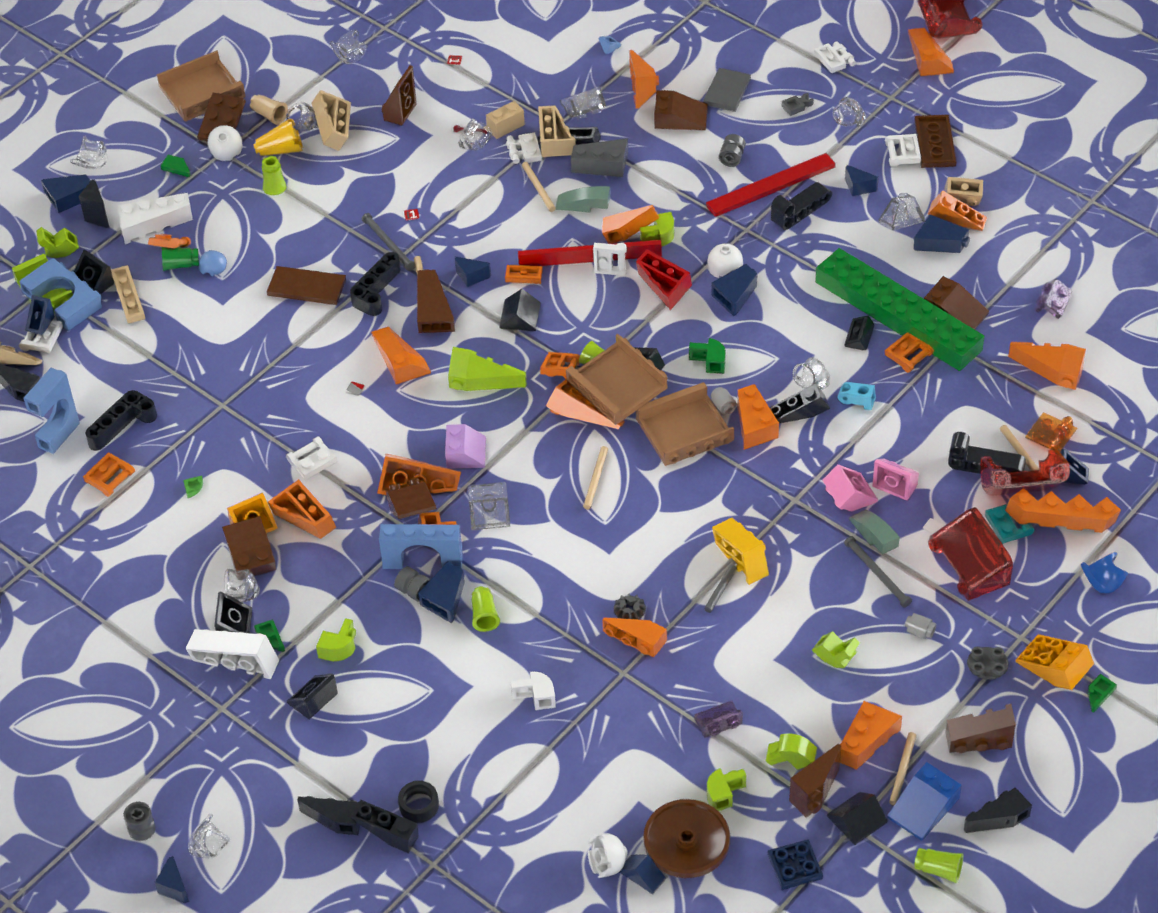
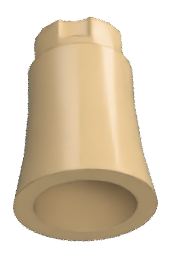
(269, 108)

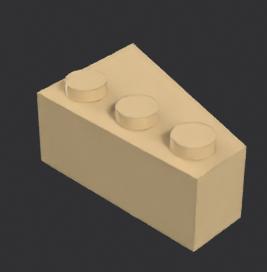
(332, 119)
(554, 133)

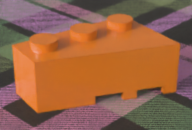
(755, 417)
(302, 509)
(867, 733)

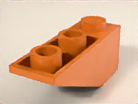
(956, 212)
(626, 224)
(640, 634)

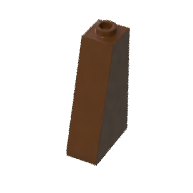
(432, 305)

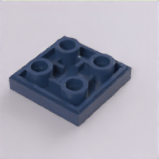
(795, 864)

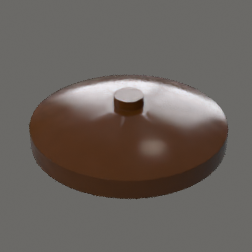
(687, 838)

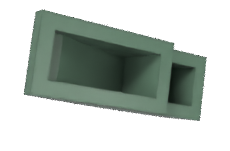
(584, 199)
(875, 531)

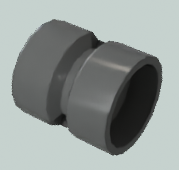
(732, 150)
(410, 582)
(139, 821)

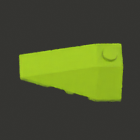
(475, 373)

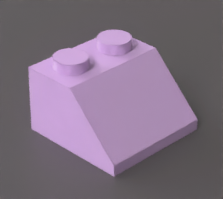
(464, 447)

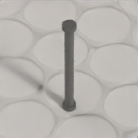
(408, 264)
(904, 600)

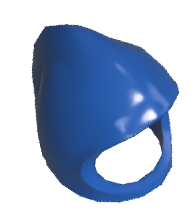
(1104, 574)

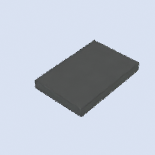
(727, 89)

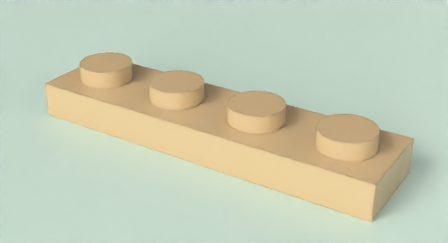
(128, 294)

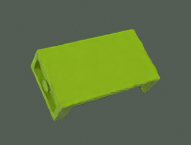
(57, 296)

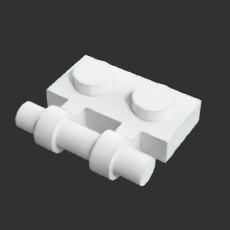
(831, 56)
(529, 148)

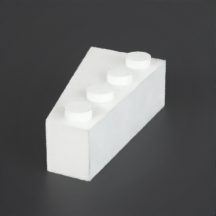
(153, 215)
(234, 651)

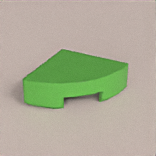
(193, 486)

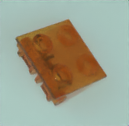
(1052, 432)

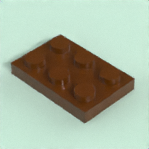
(221, 111)

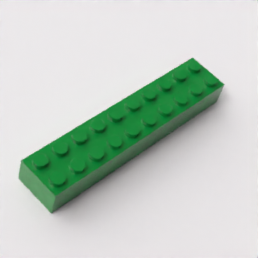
(899, 308)

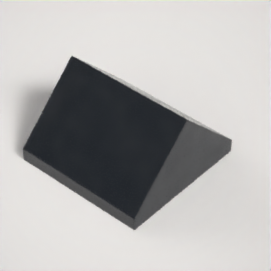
(93, 205)
(94, 272)
(520, 312)
(232, 615)
(314, 695)
(858, 816)

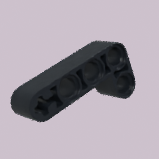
(790, 212)
(366, 290)
(118, 416)
(968, 458)

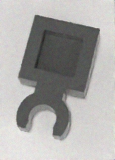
(795, 105)

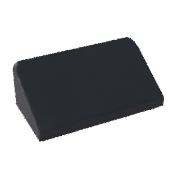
(859, 333)

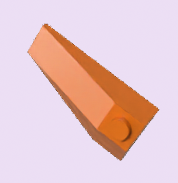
(401, 469)

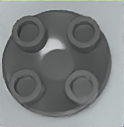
(987, 662)

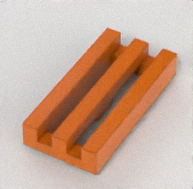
(523, 274)

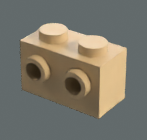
(505, 119)
(965, 190)

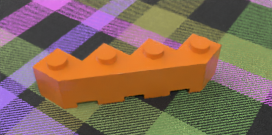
(1053, 512)

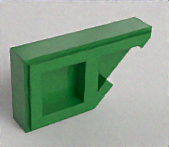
(175, 165)
(269, 629)
(1099, 691)

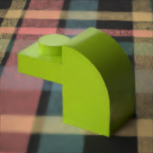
(661, 230)
(57, 245)
(337, 646)
(835, 651)
(791, 748)
(720, 787)

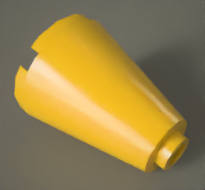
(279, 140)

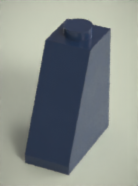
(65, 191)
(941, 236)
(734, 288)
(443, 592)

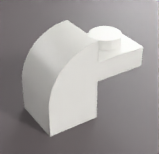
(538, 687)

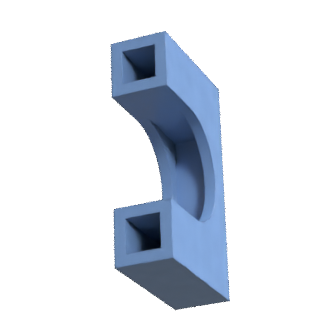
(54, 276)
(50, 391)
(397, 537)

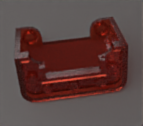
(948, 18)
(1051, 474)
(974, 554)

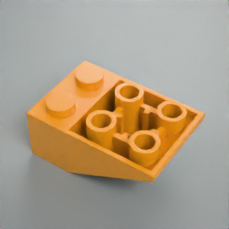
(1056, 660)

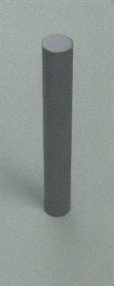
(720, 588)

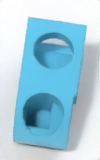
(857, 394)

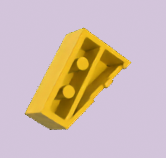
(742, 548)

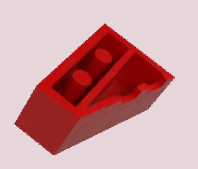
(663, 277)

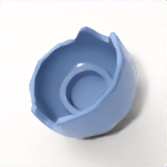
(212, 262)

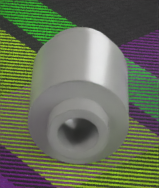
(723, 400)
(920, 626)

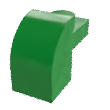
(713, 353)

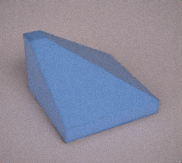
(609, 44)

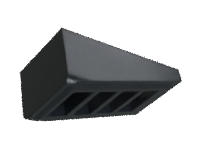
(586, 135)

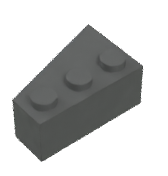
(600, 158)

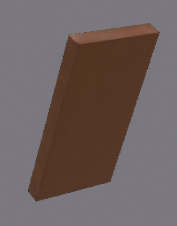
(935, 141)
(306, 285)

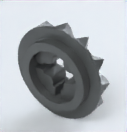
(626, 613)

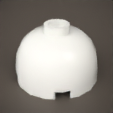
(224, 143)
(724, 259)
(606, 854)

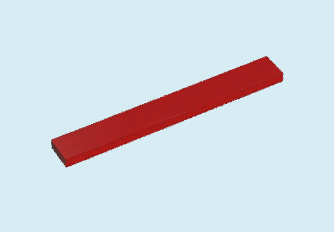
(770, 184)
(582, 254)

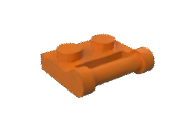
(166, 240)
(904, 348)
(555, 361)
(104, 470)

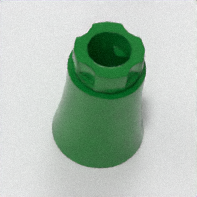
(179, 258)

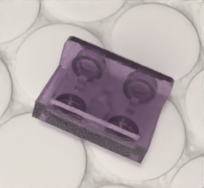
(1054, 298)
(718, 719)

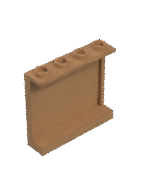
(193, 82)
(618, 380)
(683, 424)

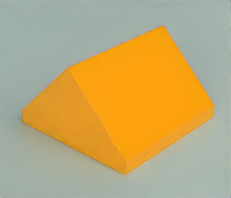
(252, 508)

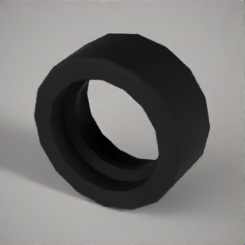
(418, 815)

